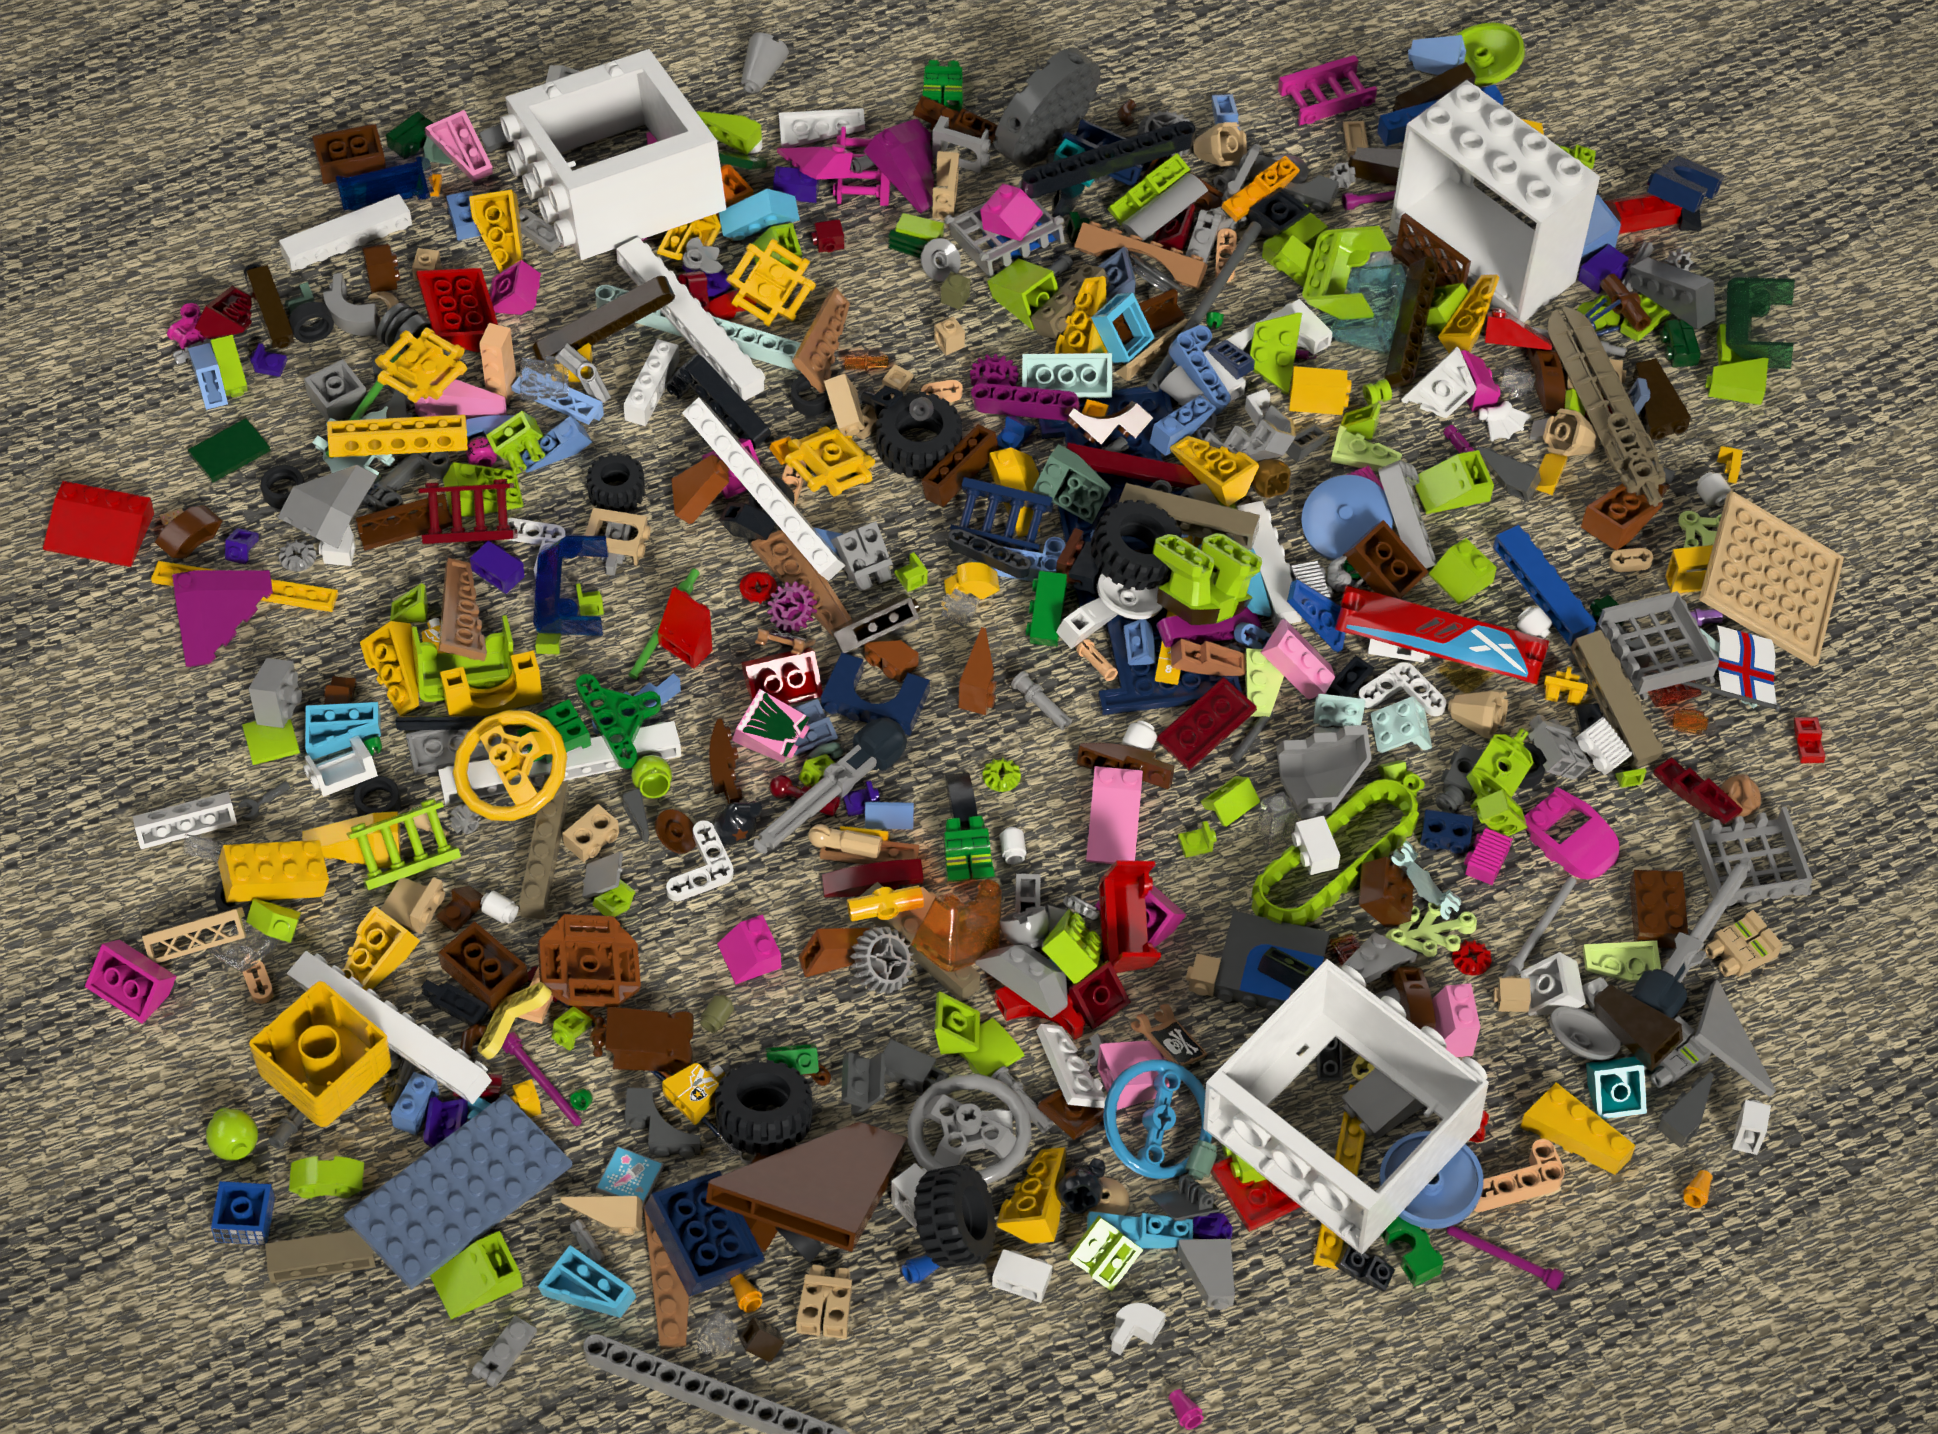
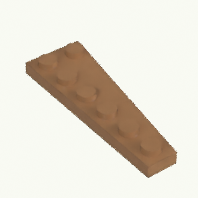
(819, 344)
(790, 566)
(459, 618)
(669, 1293)

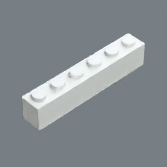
(345, 232)
(1274, 569)

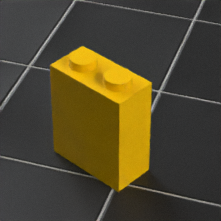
(1319, 390)

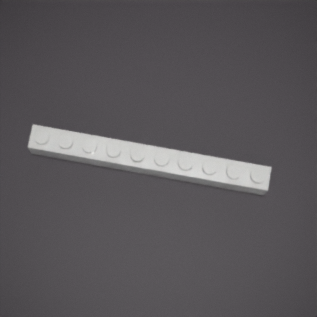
(693, 321)
(764, 489)
(485, 781)
(403, 1035)

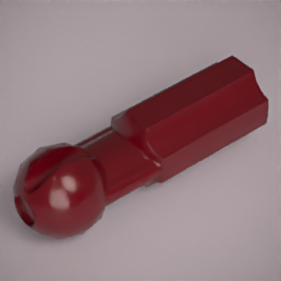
(782, 787)

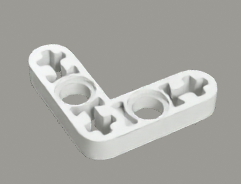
(546, 541)
(1402, 682)
(713, 865)

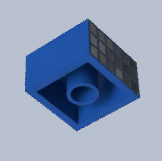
(243, 1213)

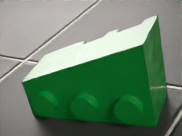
(1047, 608)

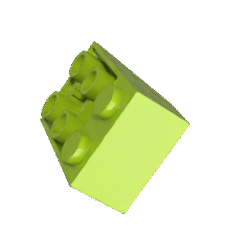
(466, 474)
(1455, 483)
(1073, 946)
(477, 1276)

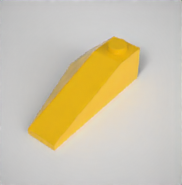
(1080, 332)
(1034, 1207)

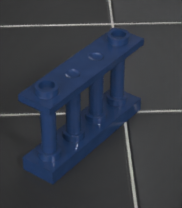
(1092, 136)
(1017, 499)

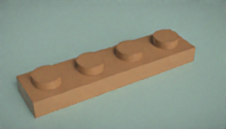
(888, 852)

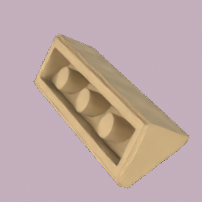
(1153, 351)

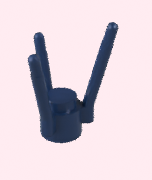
(1600, 314)

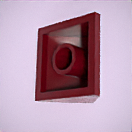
(1177, 230)
(1099, 995)

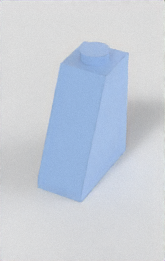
(1437, 54)
(208, 376)

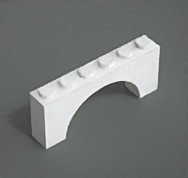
(1312, 336)

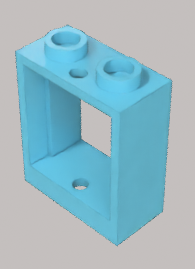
(1128, 306)

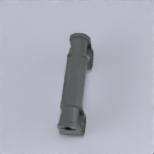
(384, 493)

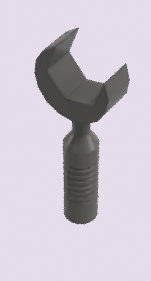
(268, 797)

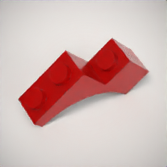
(1014, 1006)

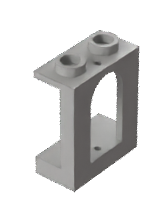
(943, 135)

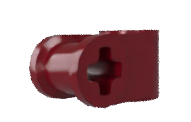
(697, 286)

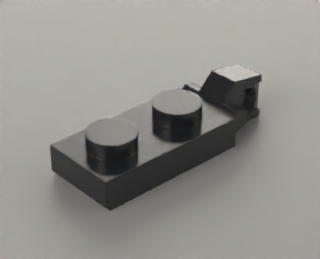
(455, 1002)

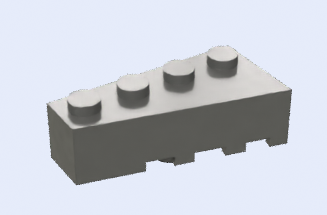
(1676, 290)

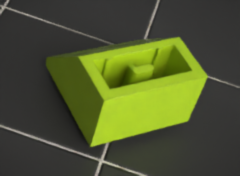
(787, 238)

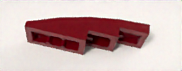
(1699, 793)
(858, 879)

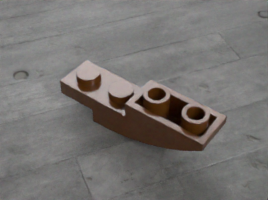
(962, 122)
(1549, 379)
(1126, 757)
(722, 763)
(1414, 995)

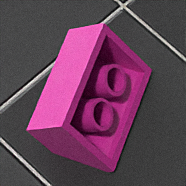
(1161, 916)
(129, 980)

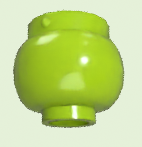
(652, 776)

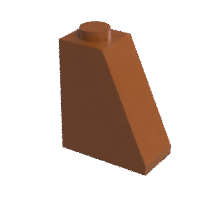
(698, 487)
(830, 950)

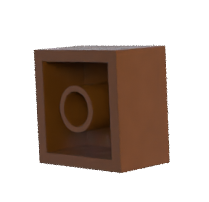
(1386, 892)

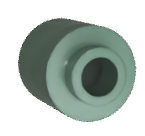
(1201, 1160)

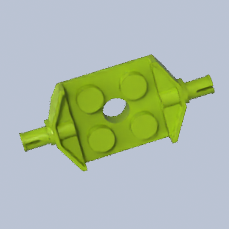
(1489, 778)

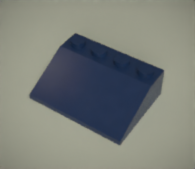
(701, 1238)

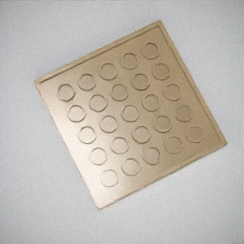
(1771, 578)

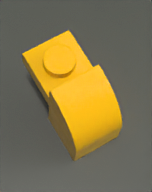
(974, 579)

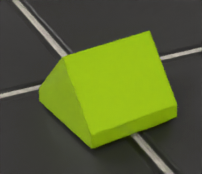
(1393, 770)

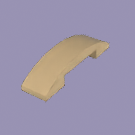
(896, 378)

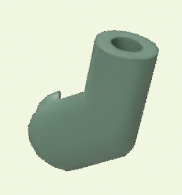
(829, 748)

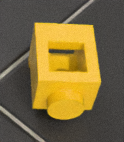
(526, 1098)

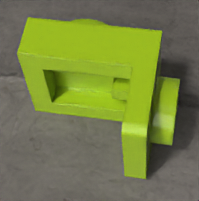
(615, 901)

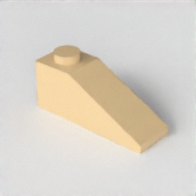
(614, 1212)

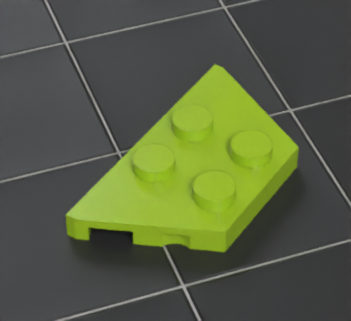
(1275, 349)

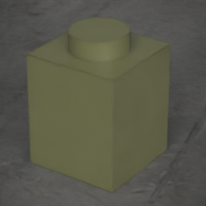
(955, 290)

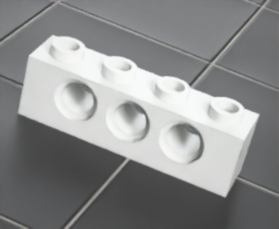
(651, 382)
(182, 819)

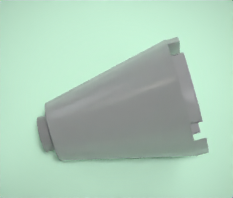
(762, 61)

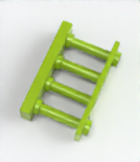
(422, 860)

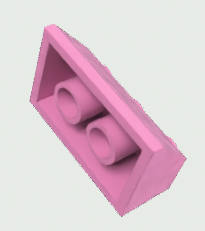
(1298, 661)

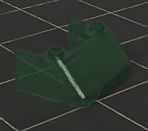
(1751, 299)

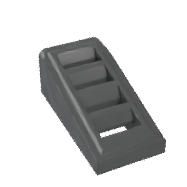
(1298, 451)
(635, 810)

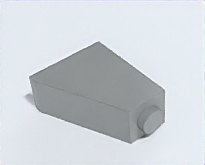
(1210, 1269)

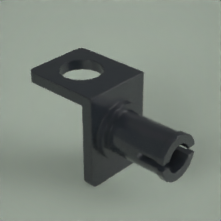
(881, 398)

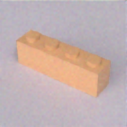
(498, 360)

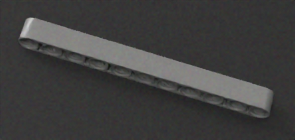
(707, 1389)

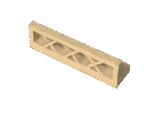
(189, 927)

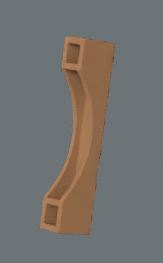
(1099, 242)

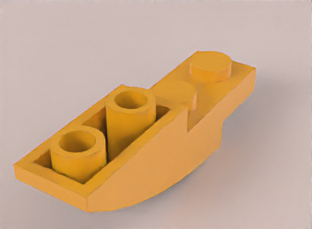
(1264, 183)

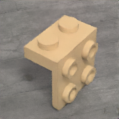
(413, 903)

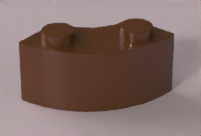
(188, 531)

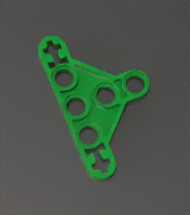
(612, 707)

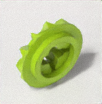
(1010, 779)

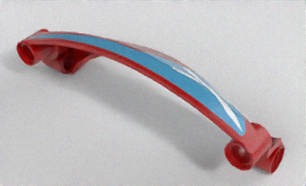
(1442, 634)

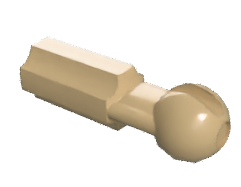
(846, 841)

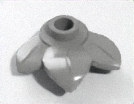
(701, 257)

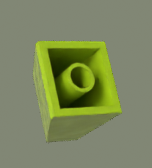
(1023, 289)

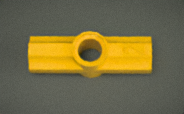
(885, 903)

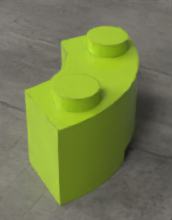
(326, 1177)

